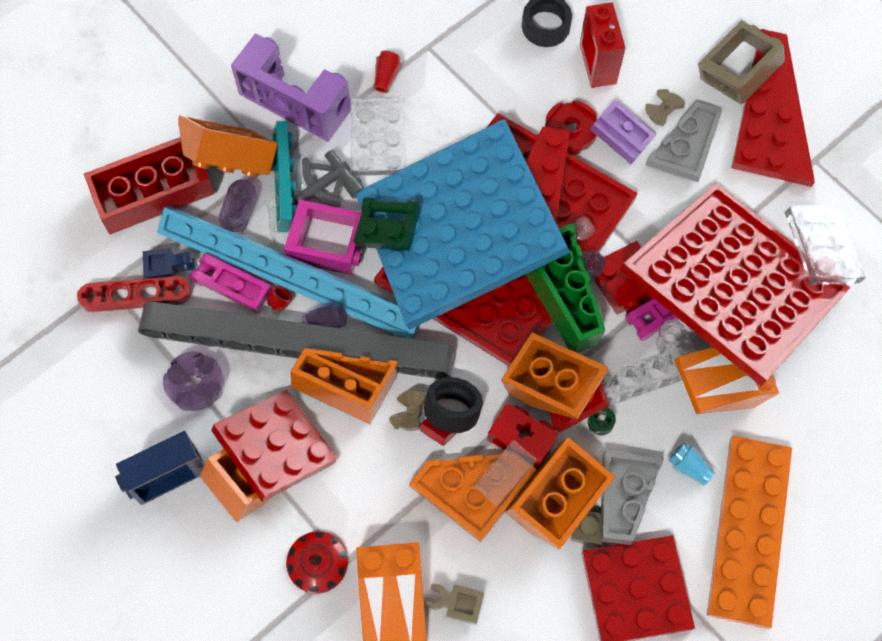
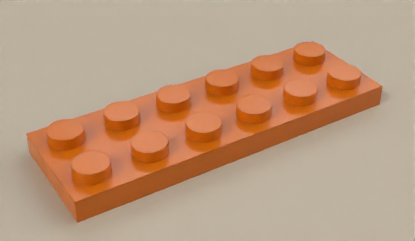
(750, 532)

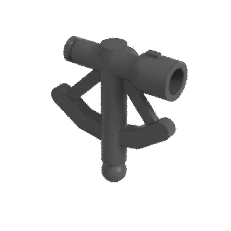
(338, 171)

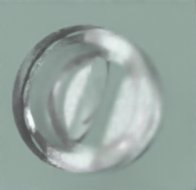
(583, 228)

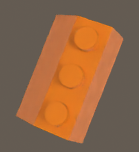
(226, 147)
(560, 494)

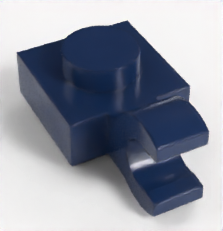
(164, 262)

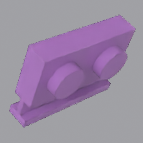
(622, 132)

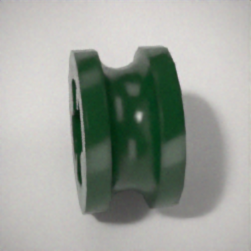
(601, 431)

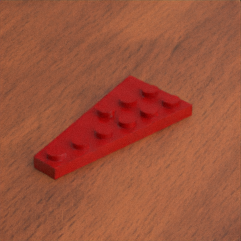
(772, 127)

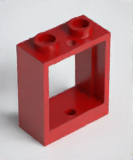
(601, 45)

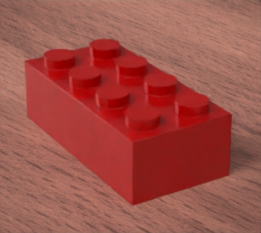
(145, 184)

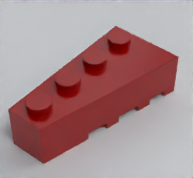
(548, 164)

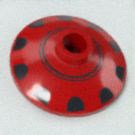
(320, 577)

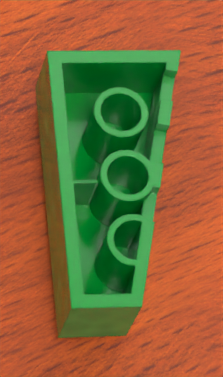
(567, 296)

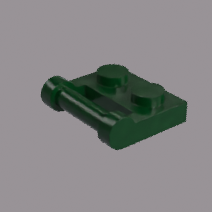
(387, 232)

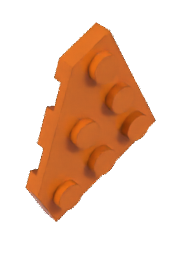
(452, 491)

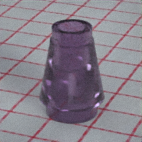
(327, 315)

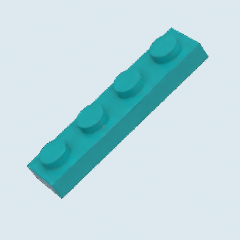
(282, 168)

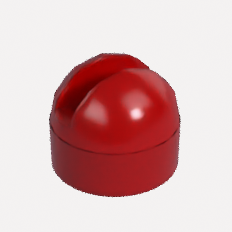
(279, 298)

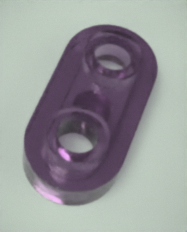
(238, 208)

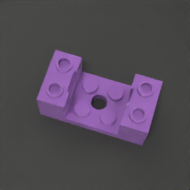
(260, 81)

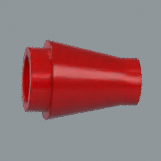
(386, 69)

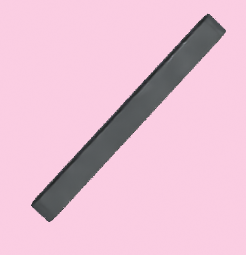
(290, 338)

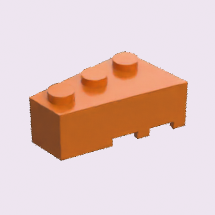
(344, 382)

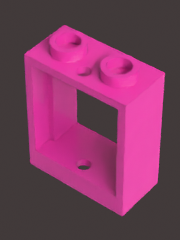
(320, 259)

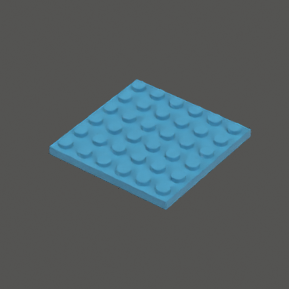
(475, 224)

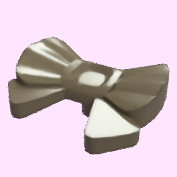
(659, 114)
(413, 401)

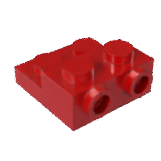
(617, 287)

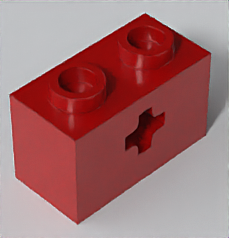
(517, 420)

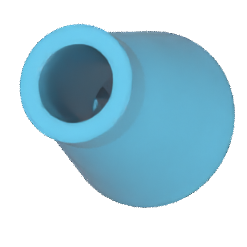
(689, 462)

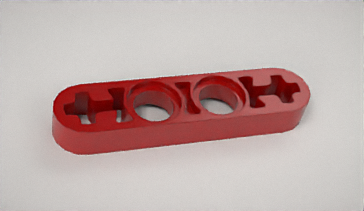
(134, 299)

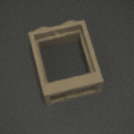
(729, 83)

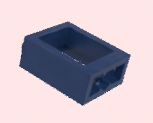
(160, 468)

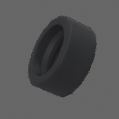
(543, 37)
(450, 420)

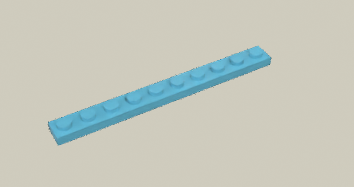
(283, 270)

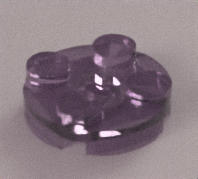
(190, 397)

